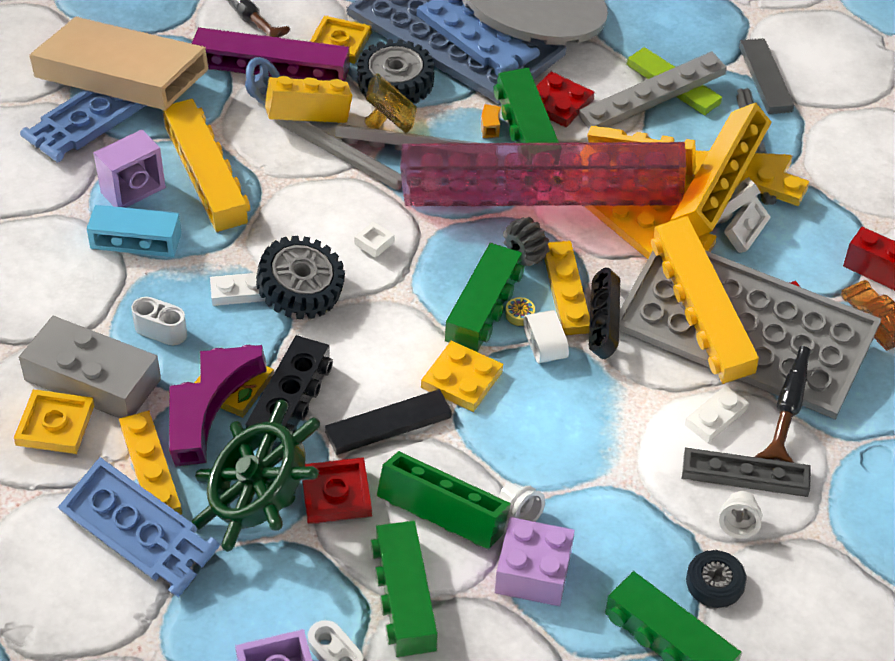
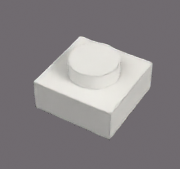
(374, 239)

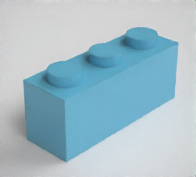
(134, 230)

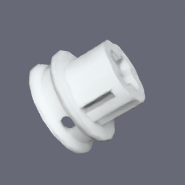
(523, 502)
(737, 522)

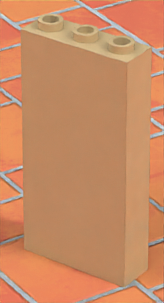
(119, 62)

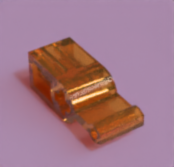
(866, 299)

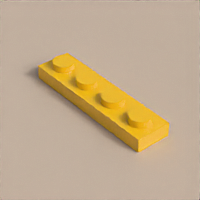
(567, 288)
(149, 458)

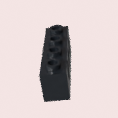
(295, 381)

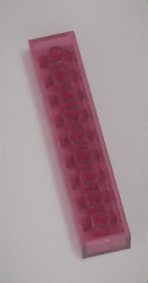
(543, 174)

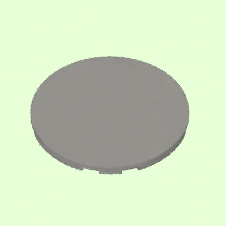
(543, 19)

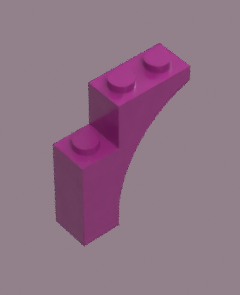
(196, 404)

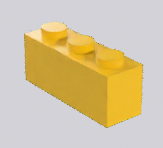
(308, 99)

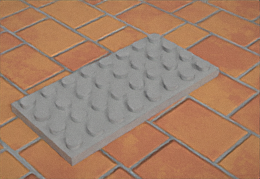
(777, 321)

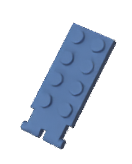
(475, 37)
(78, 122)
(138, 526)

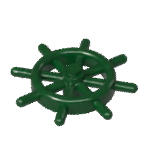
(256, 474)

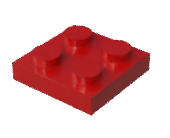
(563, 98)
(338, 491)

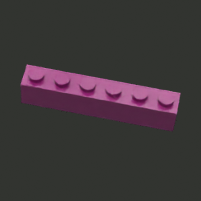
(291, 57)

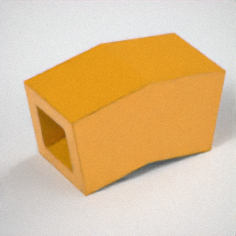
(490, 121)

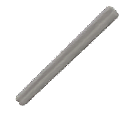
(344, 151)

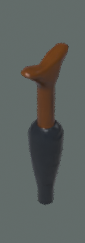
(250, 13)
(788, 405)

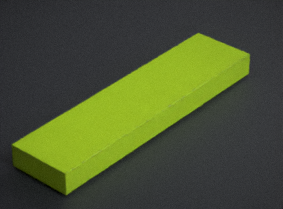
(651, 65)

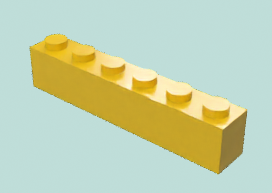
(205, 165)
(723, 168)
(705, 300)

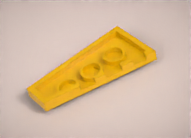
(603, 135)

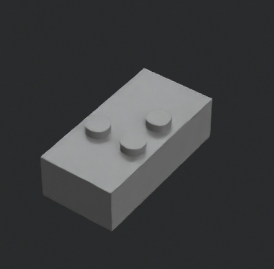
(90, 365)

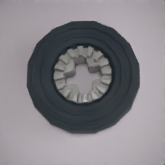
(723, 592)

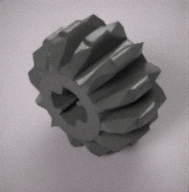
(527, 237)

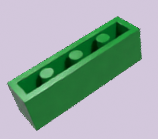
(523, 108)
(484, 297)
(443, 499)
(406, 589)
(664, 624)

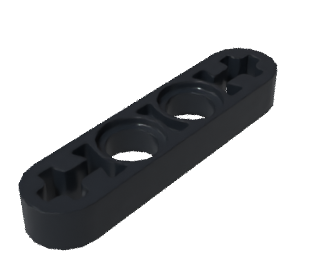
(604, 313)

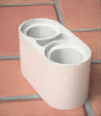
(159, 320)
(546, 336)

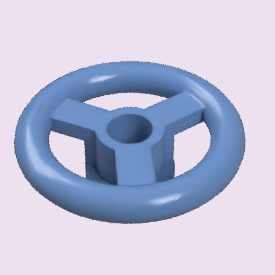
(257, 85)

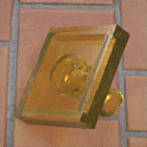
(389, 105)

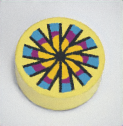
(517, 309)

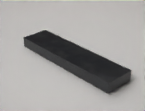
(388, 421)

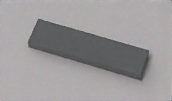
(766, 76)
(746, 472)

